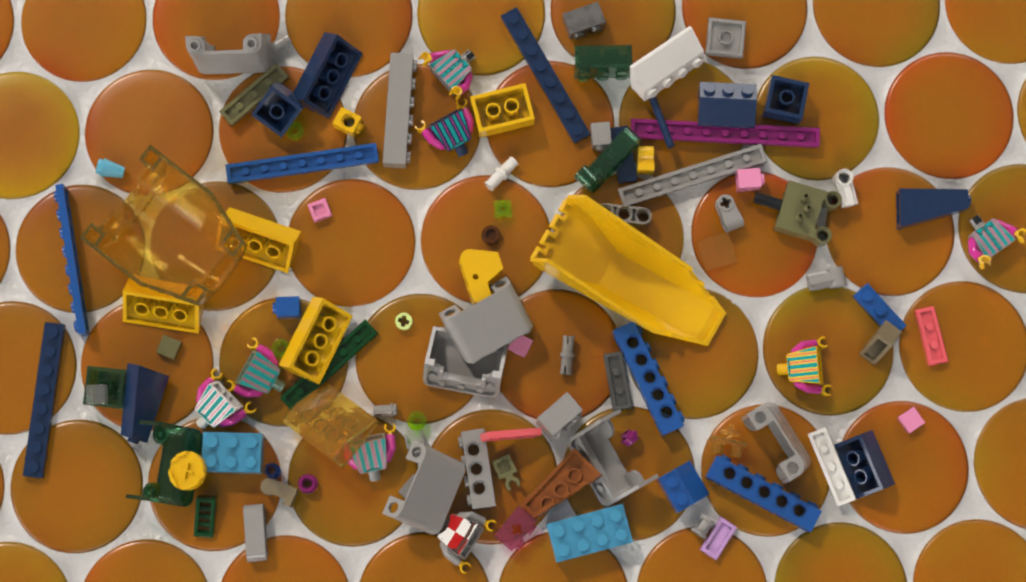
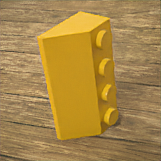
(266, 240)
(159, 310)
(315, 340)

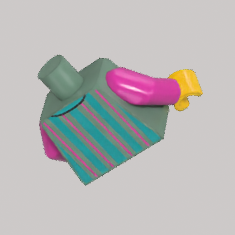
(258, 373)

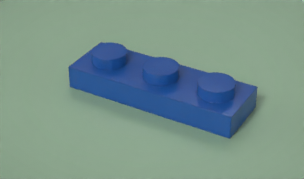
(877, 307)

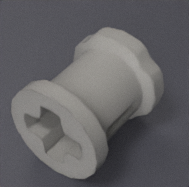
(703, 526)

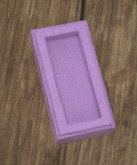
(718, 538)

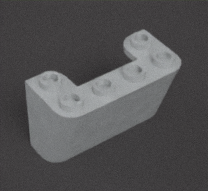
(487, 323)
(798, 457)
(430, 490)

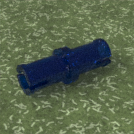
(276, 474)

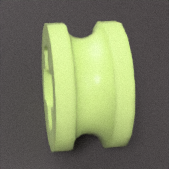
(408, 317)

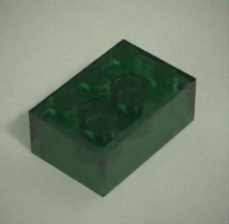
(602, 62)

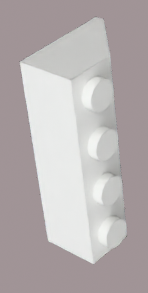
(666, 64)

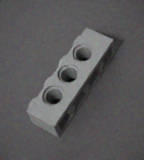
(486, 499)

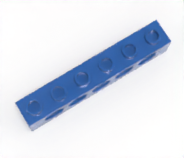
(663, 424)
(805, 521)

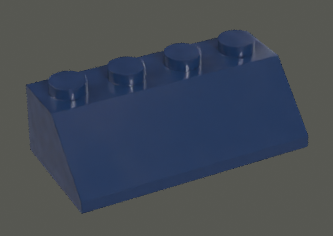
(327, 74)

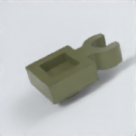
(505, 469)

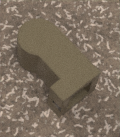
(273, 487)

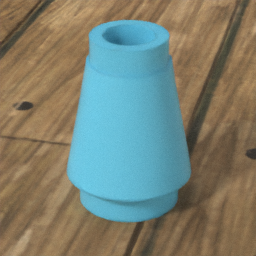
(109, 169)

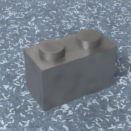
(584, 21)

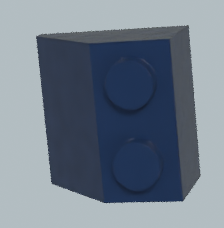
(278, 109)

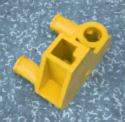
(484, 265)

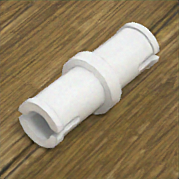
(501, 173)

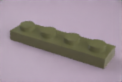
(252, 95)

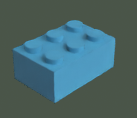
(233, 452)

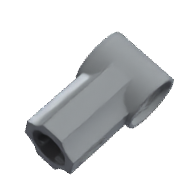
(831, 278)

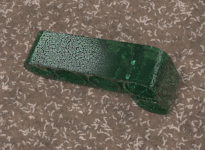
(608, 161)

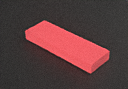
(931, 336)
(511, 434)

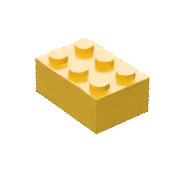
(502, 110)

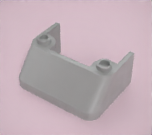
(596, 448)

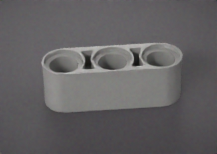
(632, 212)
(255, 532)

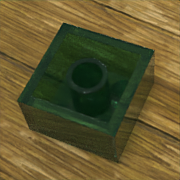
(115, 381)

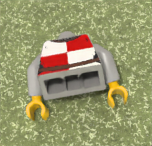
(460, 535)

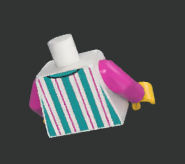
(218, 405)

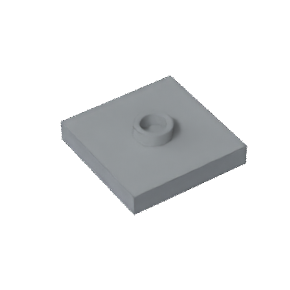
(725, 38)

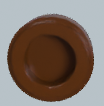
(491, 235)

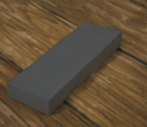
(617, 381)

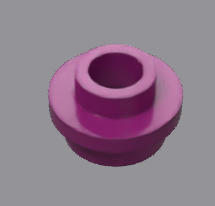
(629, 437)
(301, 483)

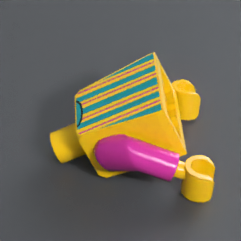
(805, 367)

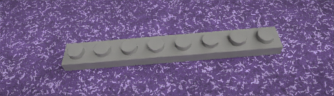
(692, 175)

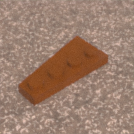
(564, 481)

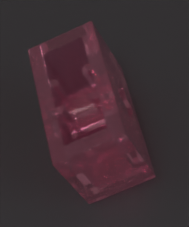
(521, 518)

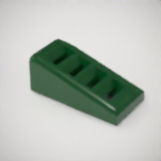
(207, 499)

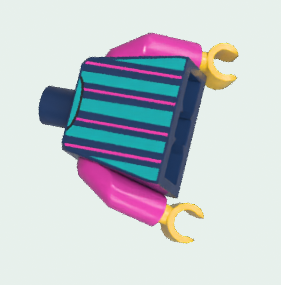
(451, 130)

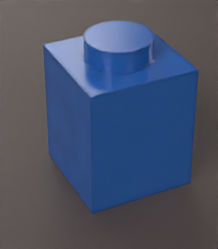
(287, 307)

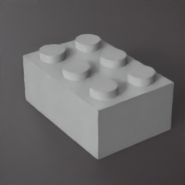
(559, 416)

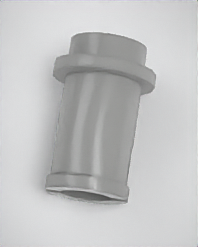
(280, 43)
(385, 410)

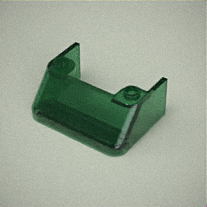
(174, 441)

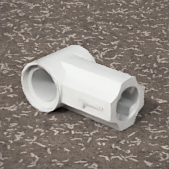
(846, 189)

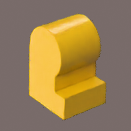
(645, 160)

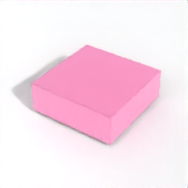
(319, 210)
(520, 346)
(911, 420)

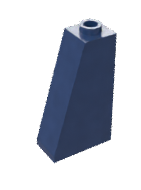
(926, 205)
(141, 401)

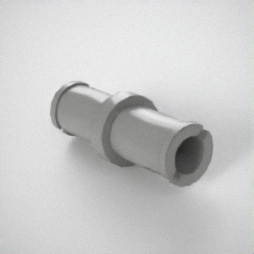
(567, 355)

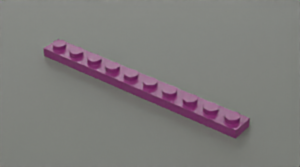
(761, 134)

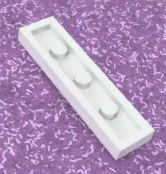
(832, 466)

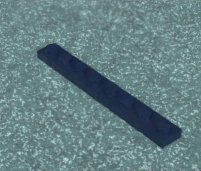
(545, 75)
(44, 400)

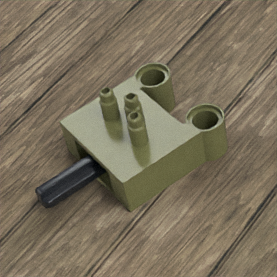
(800, 211)

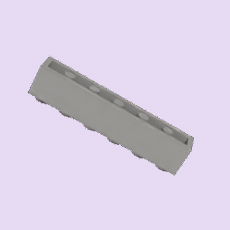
(398, 110)

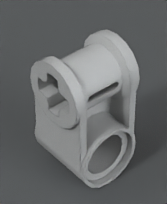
(729, 216)

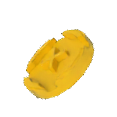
(187, 470)

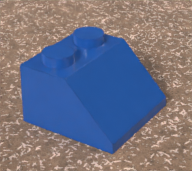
(682, 487)

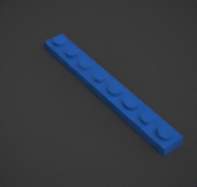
(302, 163)
(70, 252)

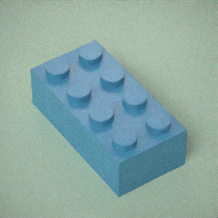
(589, 533)

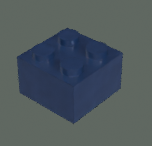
(785, 99)

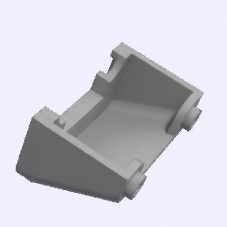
(254, 57)
(449, 371)

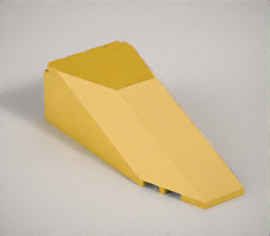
(626, 272)

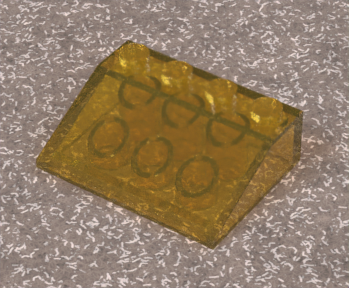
(331, 423)

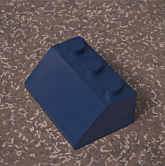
(727, 105)
(864, 464)

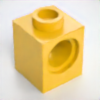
(344, 115)

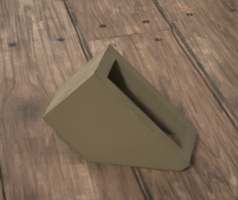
(880, 342)

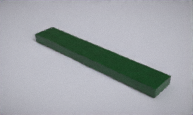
(345, 352)

